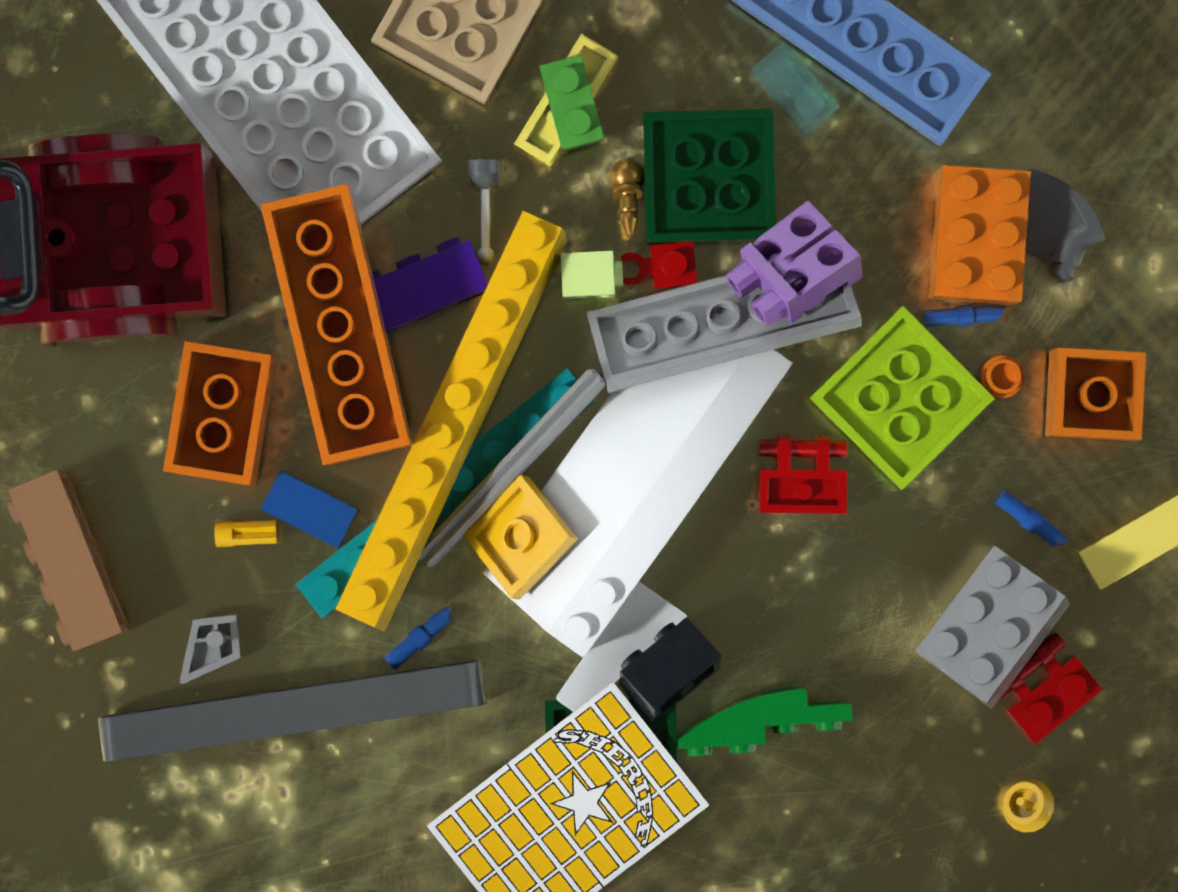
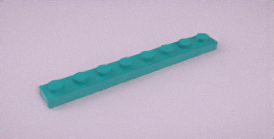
(327, 582)

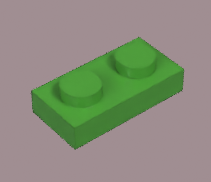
(571, 103)

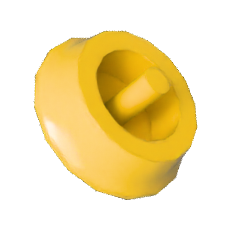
(1028, 805)

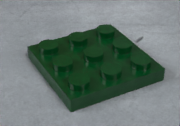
(709, 175)

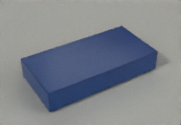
(309, 509)

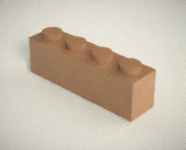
(67, 560)

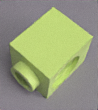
(590, 275)

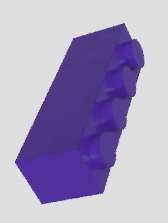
(429, 284)

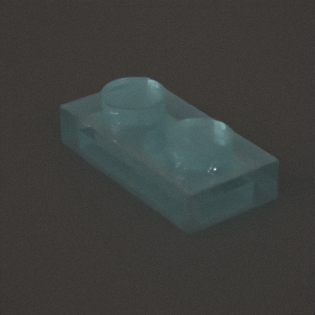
(794, 88)

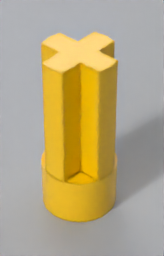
(245, 533)

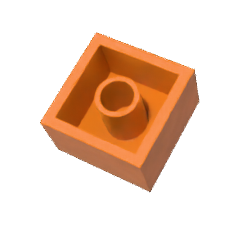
(1095, 394)

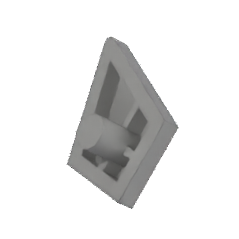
(210, 646)

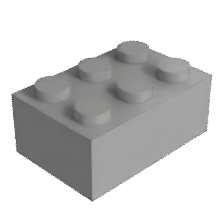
(993, 626)

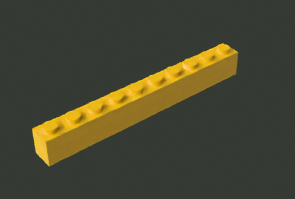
(453, 422)

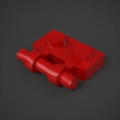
(803, 490)
(1055, 696)

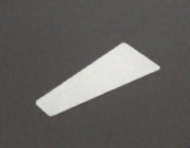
(630, 629)

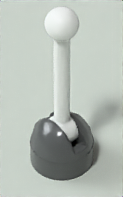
(485, 175)

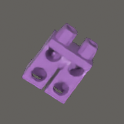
(795, 266)

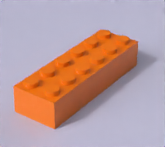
(336, 324)

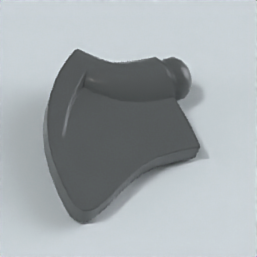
(1060, 224)

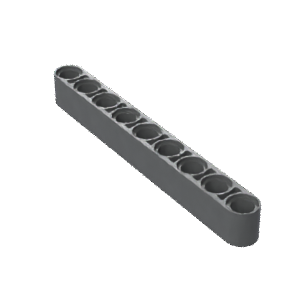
(292, 710)

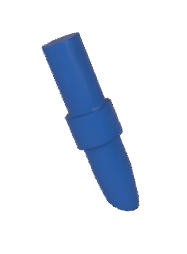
(962, 315)
(1031, 519)
(419, 638)

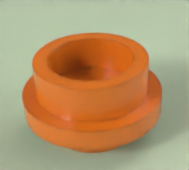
(1002, 376)

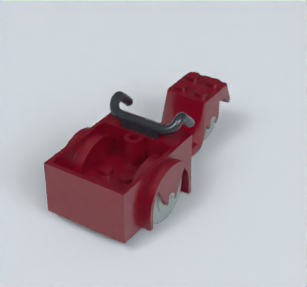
(109, 238)

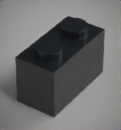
(669, 668)

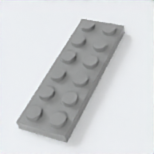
(700, 329)

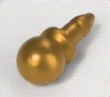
(627, 179)

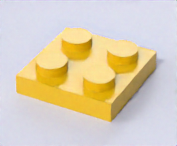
(520, 537)

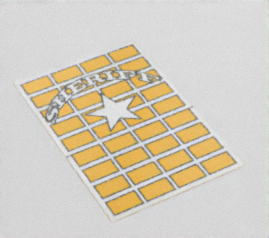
(571, 805)

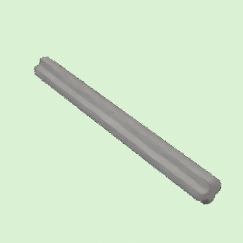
(512, 465)

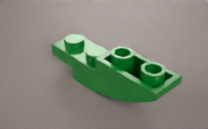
(744, 720)

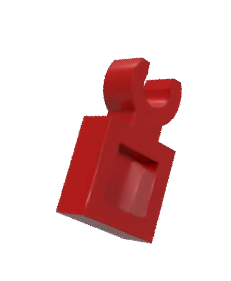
(669, 265)

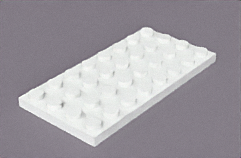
(279, 96)

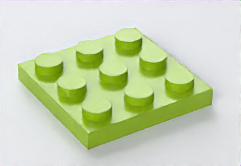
(902, 398)

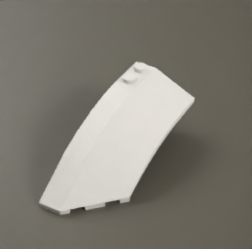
(636, 482)

